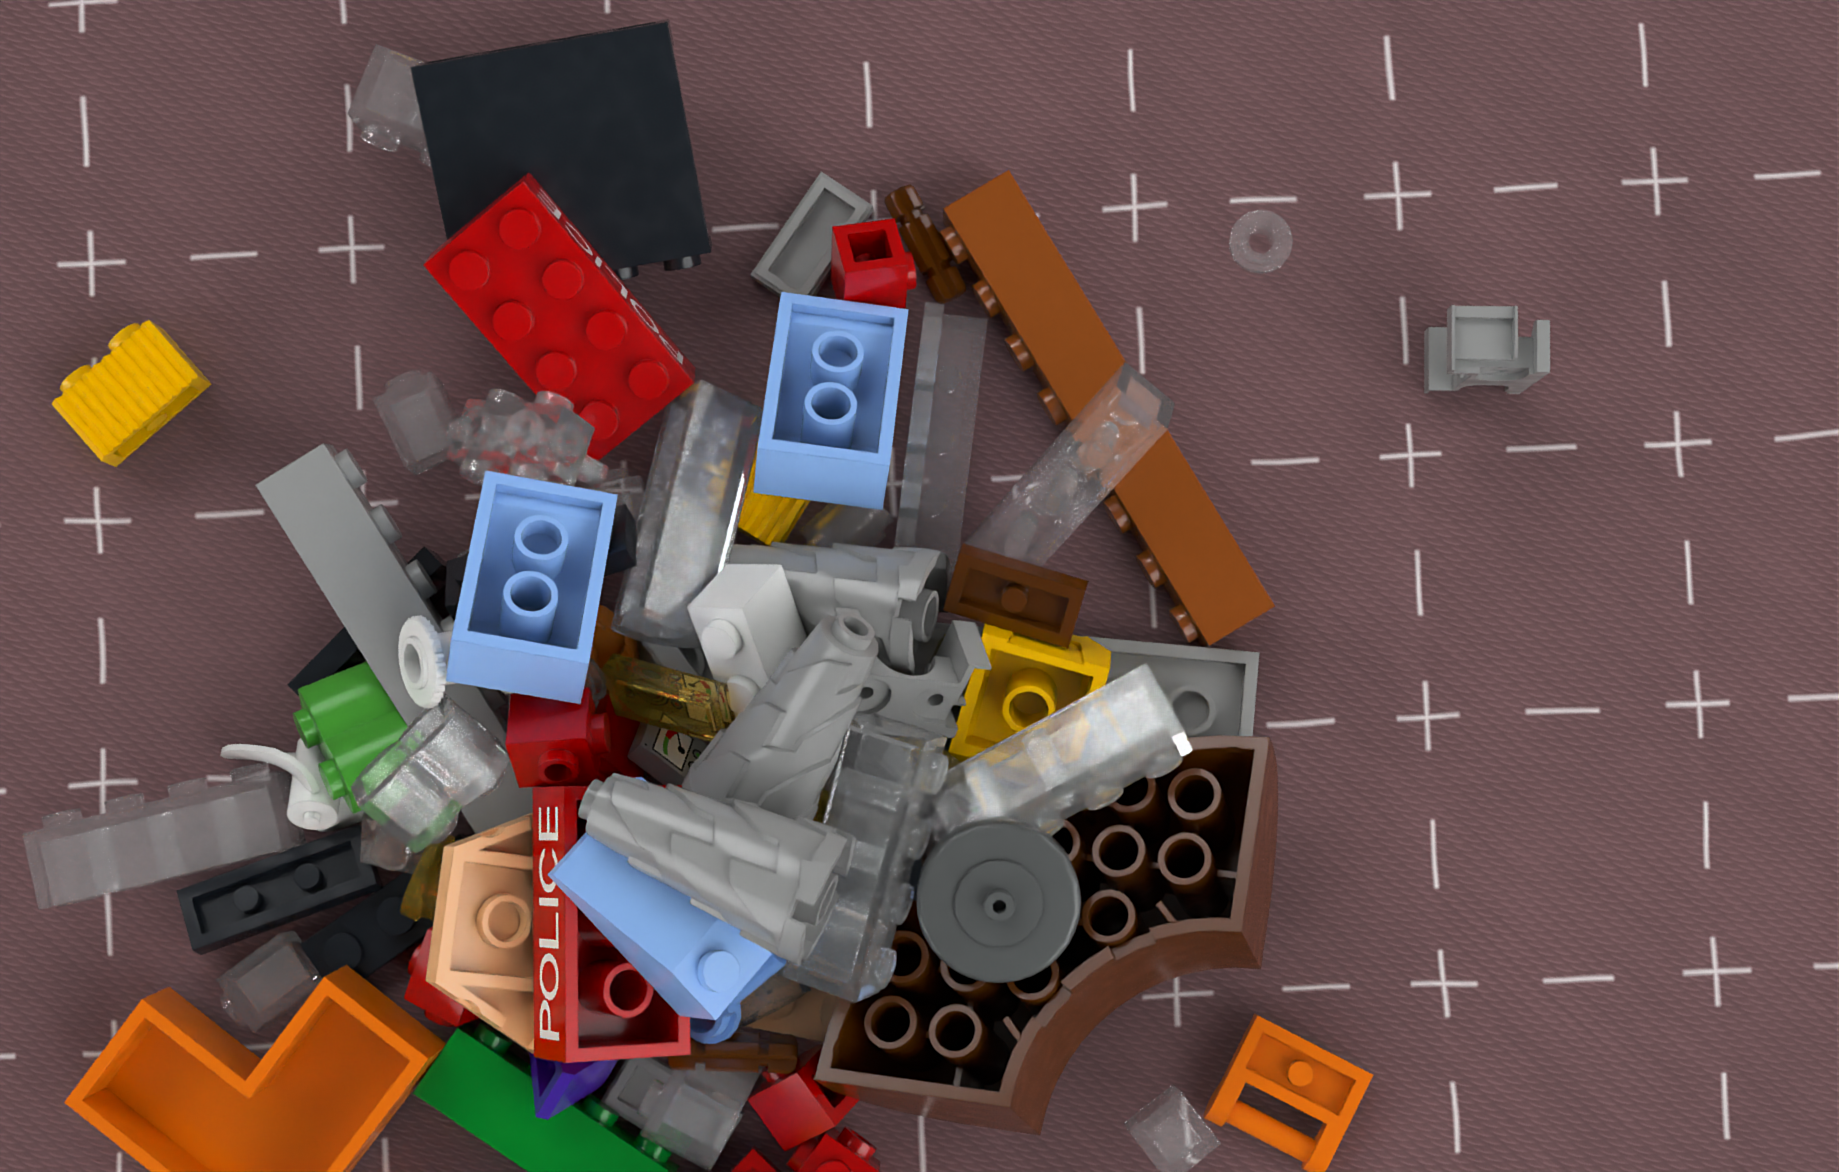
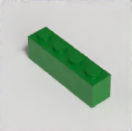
(493, 1098)

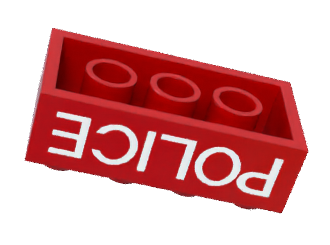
(561, 314)
(584, 990)

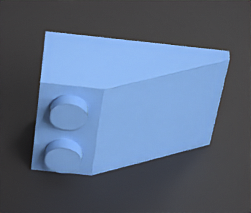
(831, 401)
(531, 588)
(676, 947)

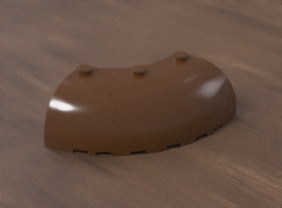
(1168, 889)

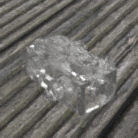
(523, 440)

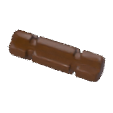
(925, 244)
(742, 1054)

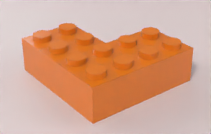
(200, 1101)

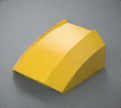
(1024, 686)

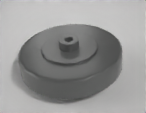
(998, 899)

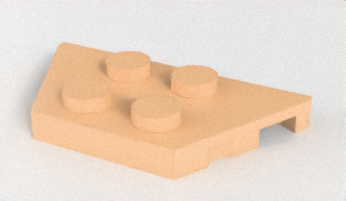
(486, 928)

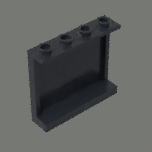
(592, 124)

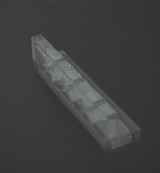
(941, 431)

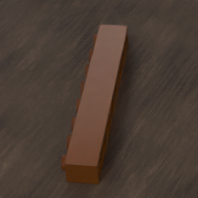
(1073, 358)

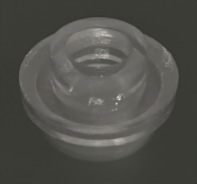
(1268, 224)

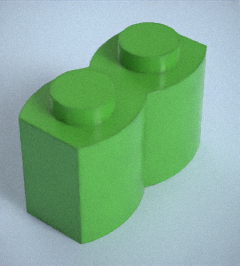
(349, 723)

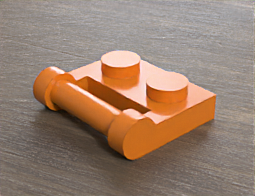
(1297, 1075)

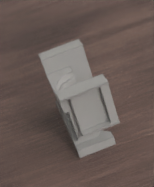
(1485, 349)
(926, 698)

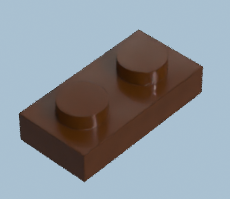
(1015, 595)

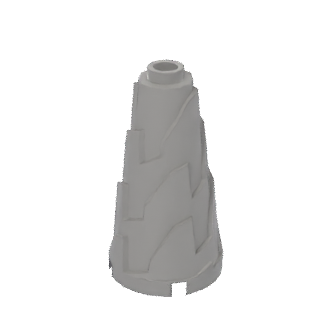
(892, 588)
(794, 727)
(732, 860)

